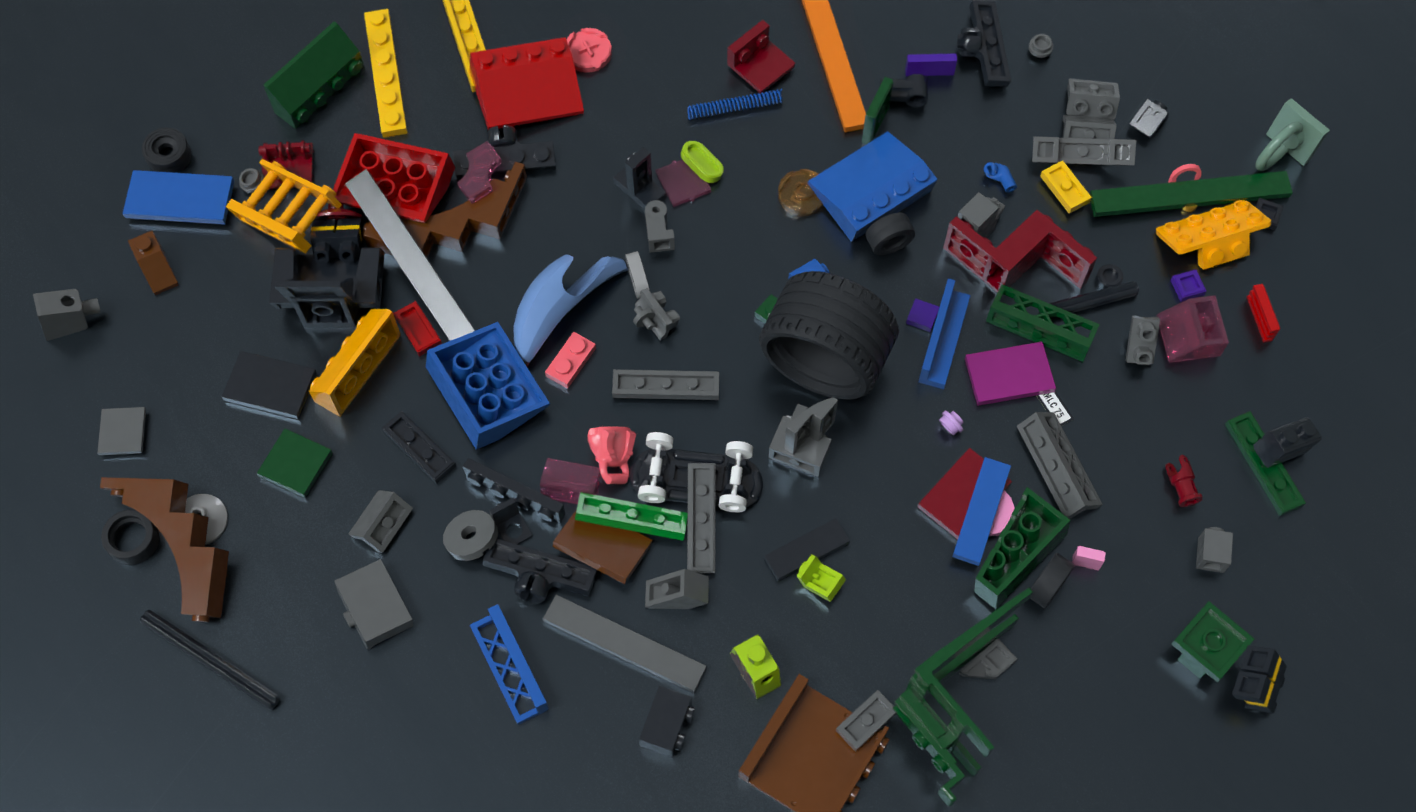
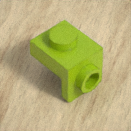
(820, 578)

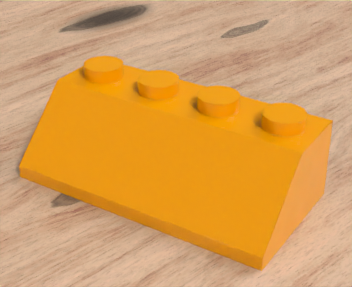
(355, 361)

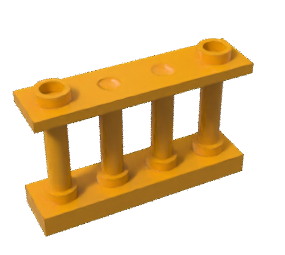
(279, 227)

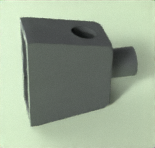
(63, 312)

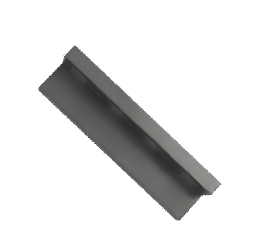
(1058, 464)

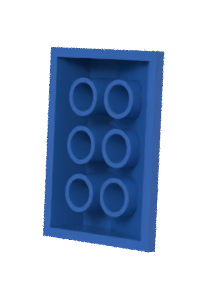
(872, 184)
(485, 384)

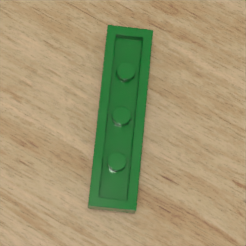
(631, 516)

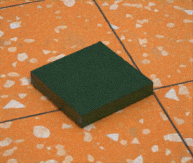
(877, 110)
(294, 463)

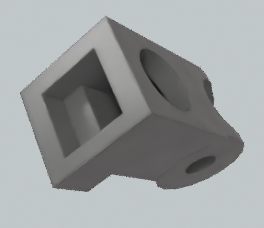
(656, 221)

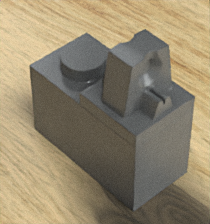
(982, 214)
(809, 456)

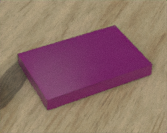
(1010, 373)

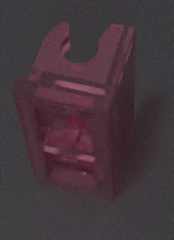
(566, 480)

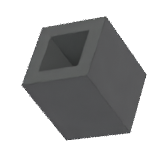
(1214, 550)

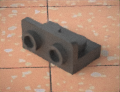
(1092, 98)

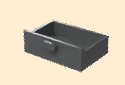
(373, 604)

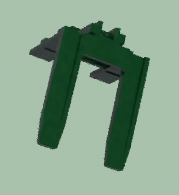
(922, 720)

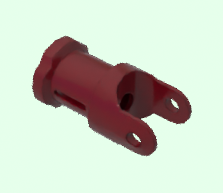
(1184, 482)

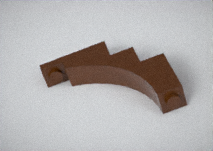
(454, 226)
(200, 567)

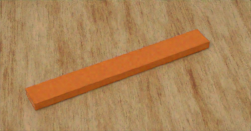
(835, 64)

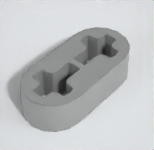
(636, 272)

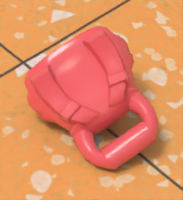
(612, 449)

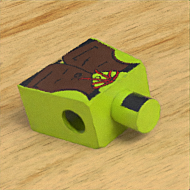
(755, 665)

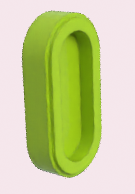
(702, 161)

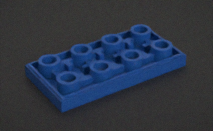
(178, 197)

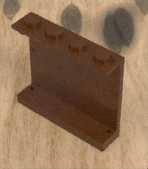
(804, 758)

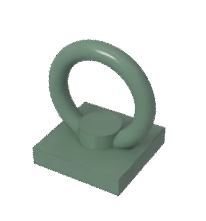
(1293, 133)

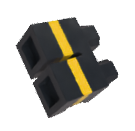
(337, 240)
(1260, 679)

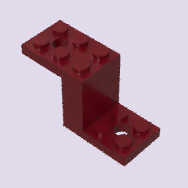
(1019, 251)

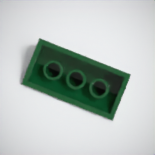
(313, 75)

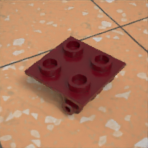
(293, 157)

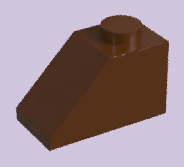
(153, 262)

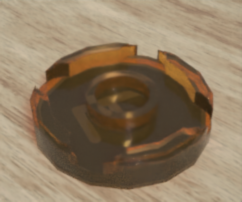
(797, 195)

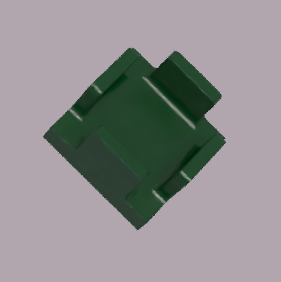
(1211, 643)

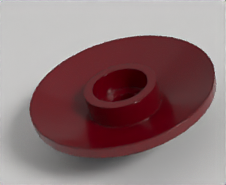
(337, 213)

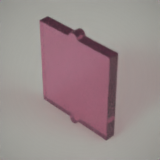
(681, 183)

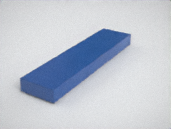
(981, 511)

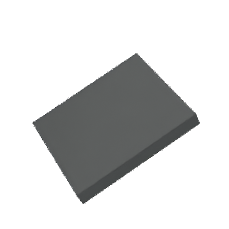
(121, 431)

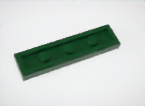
(1274, 479)

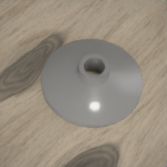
(210, 507)

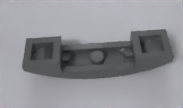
(1084, 151)

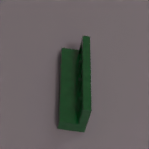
(1040, 327)

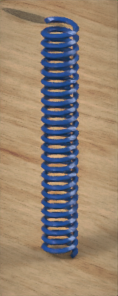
(740, 99)

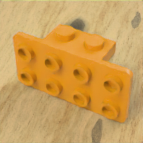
(1217, 234)

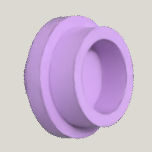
(951, 422)

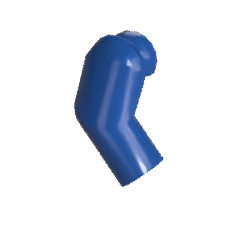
(1000, 173)

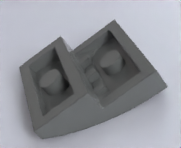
(812, 422)

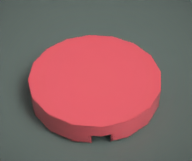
(589, 49)

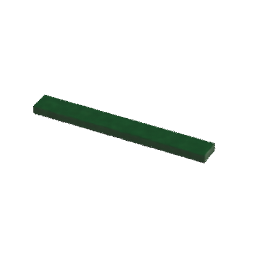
(1190, 193)

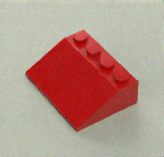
(526, 83)
(406, 174)

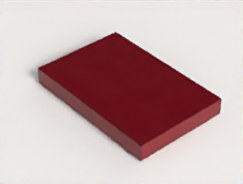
(951, 496)

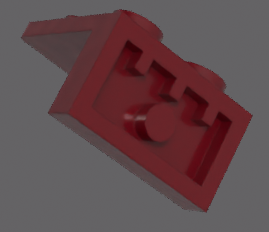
(758, 58)

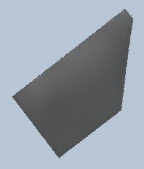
(990, 662)

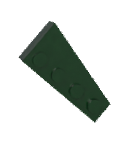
(1021, 547)

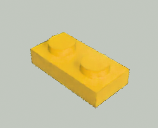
(1065, 186)

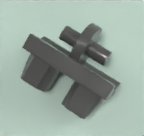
(651, 313)
(1142, 340)

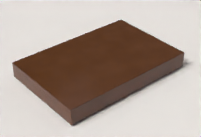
(603, 547)

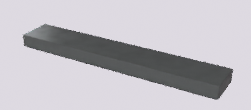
(625, 643)

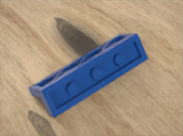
(944, 337)
(515, 655)

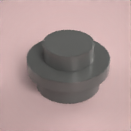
(1041, 46)
(250, 179)

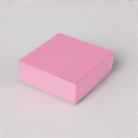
(1088, 558)

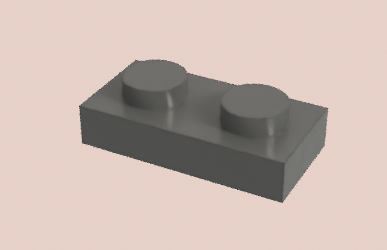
(866, 721)

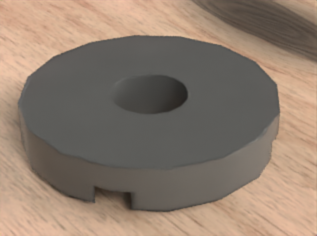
(461, 526)

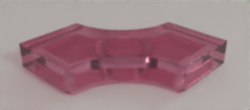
(481, 165)

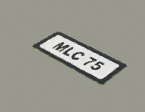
(1053, 403)

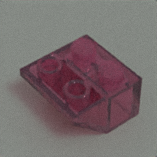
(1193, 330)

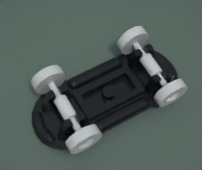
(663, 473)

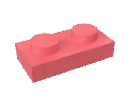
(570, 360)

